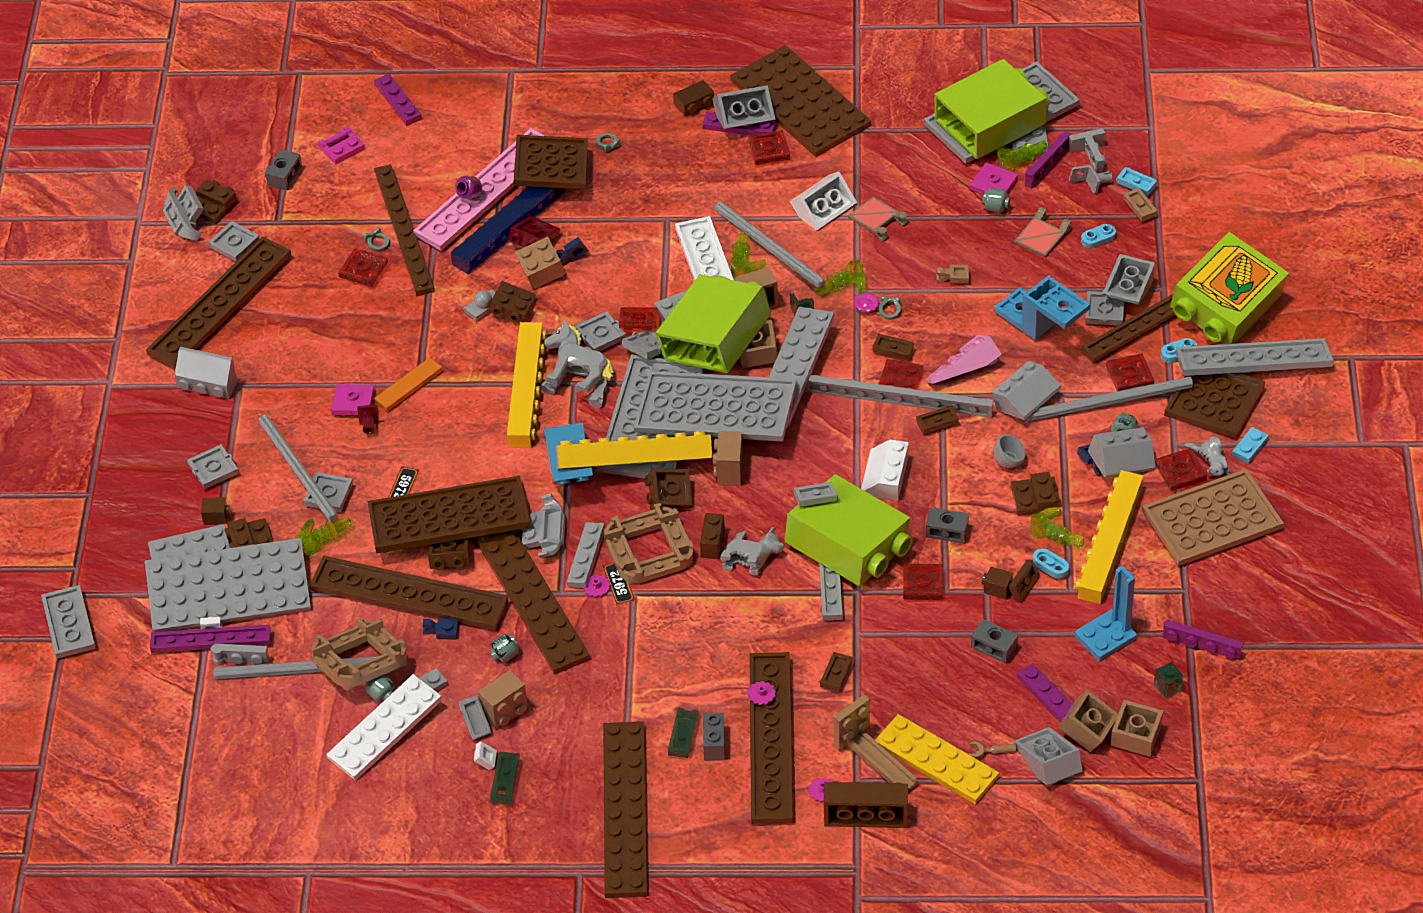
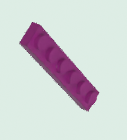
(205, 638)

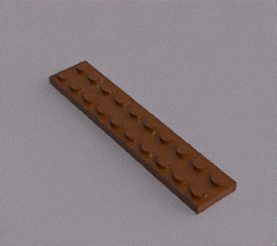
(219, 301)
(409, 592)
(533, 600)
(771, 742)
(624, 810)

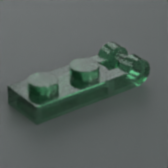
(683, 732)
(505, 777)

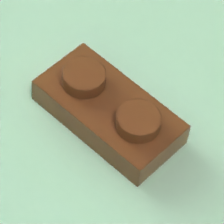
(1140, 204)

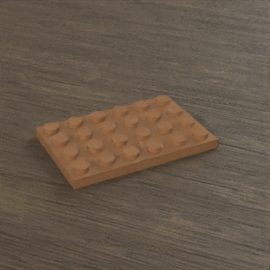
(1212, 517)

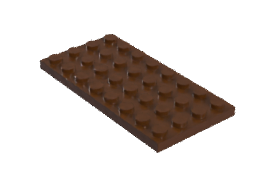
(803, 100)
(448, 514)

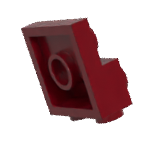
(531, 231)

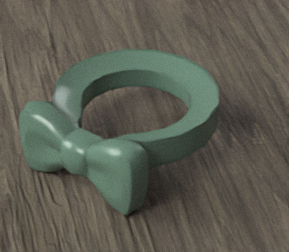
(607, 147)
(377, 232)
(885, 300)

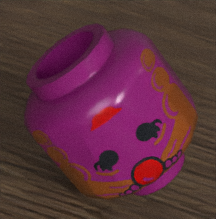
(468, 187)

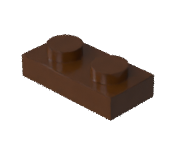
(893, 346)
(937, 420)
(1024, 580)
(836, 671)

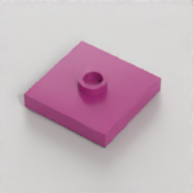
(993, 177)
(350, 396)

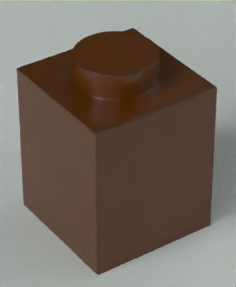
(215, 510)
(997, 582)

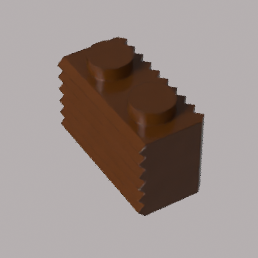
(693, 98)
(712, 536)

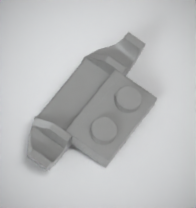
(183, 212)
(546, 528)

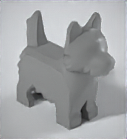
(751, 553)

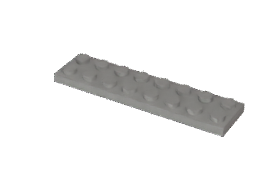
(802, 349)
(1254, 357)

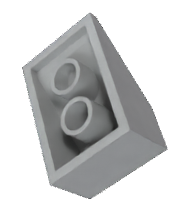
(1130, 279)
(1049, 755)

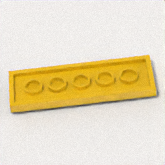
(937, 759)

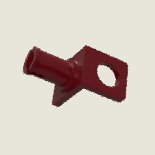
(368, 417)

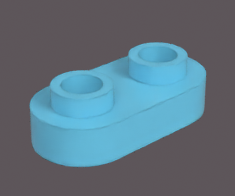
(1098, 236)
(1168, 351)
(1053, 564)

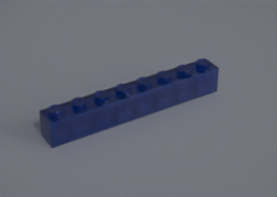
(496, 230)

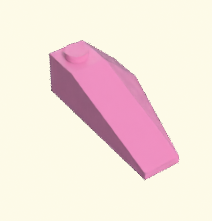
(974, 355)

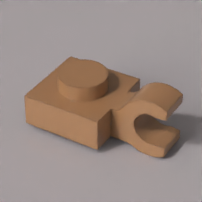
(955, 273)

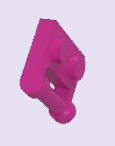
(343, 149)

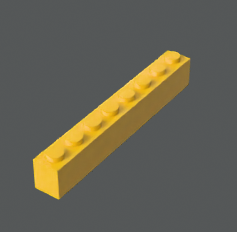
(525, 385)
(633, 451)
(1110, 537)

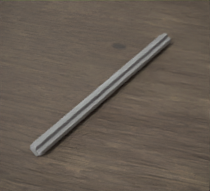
(769, 244)
(1111, 398)
(298, 468)
(276, 668)

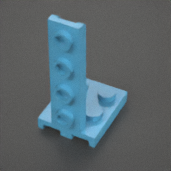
(1112, 629)

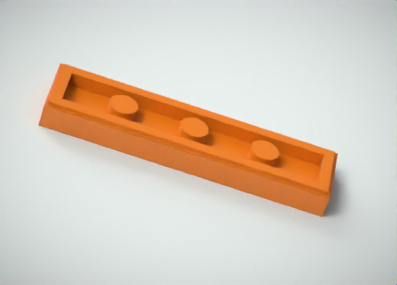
(408, 384)

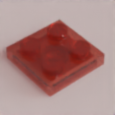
(769, 147)
(363, 267)
(638, 318)
(1129, 372)
(901, 374)
(1180, 469)
(923, 581)

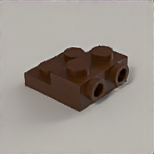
(215, 200)
(511, 302)
(669, 488)
(1035, 493)
(247, 533)
(449, 554)

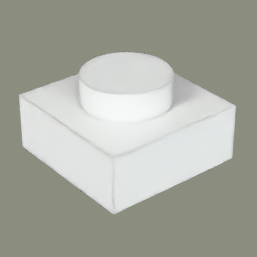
(210, 622)
(485, 755)

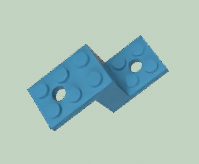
(1042, 307)
(553, 436)

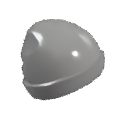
(1009, 451)

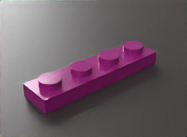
(397, 99)
(712, 123)
(1047, 160)
(1203, 640)
(1044, 691)

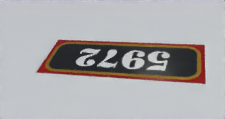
(404, 481)
(620, 589)

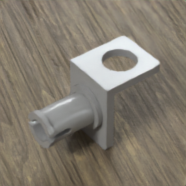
(1091, 177)

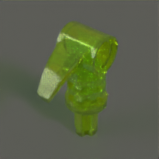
(1008, 157)
(740, 256)
(844, 277)
(1043, 527)
(311, 540)

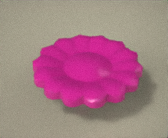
(866, 302)
(597, 586)
(761, 693)
(816, 789)

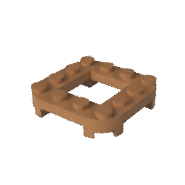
(637, 572)
(346, 674)

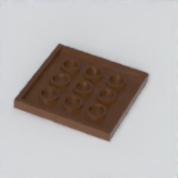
(550, 161)
(1216, 402)

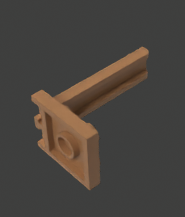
(850, 731)

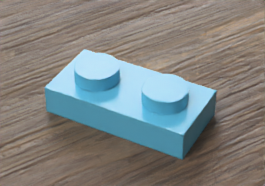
(1135, 180)
(1250, 445)

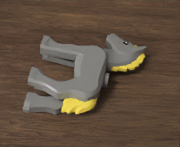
(579, 361)

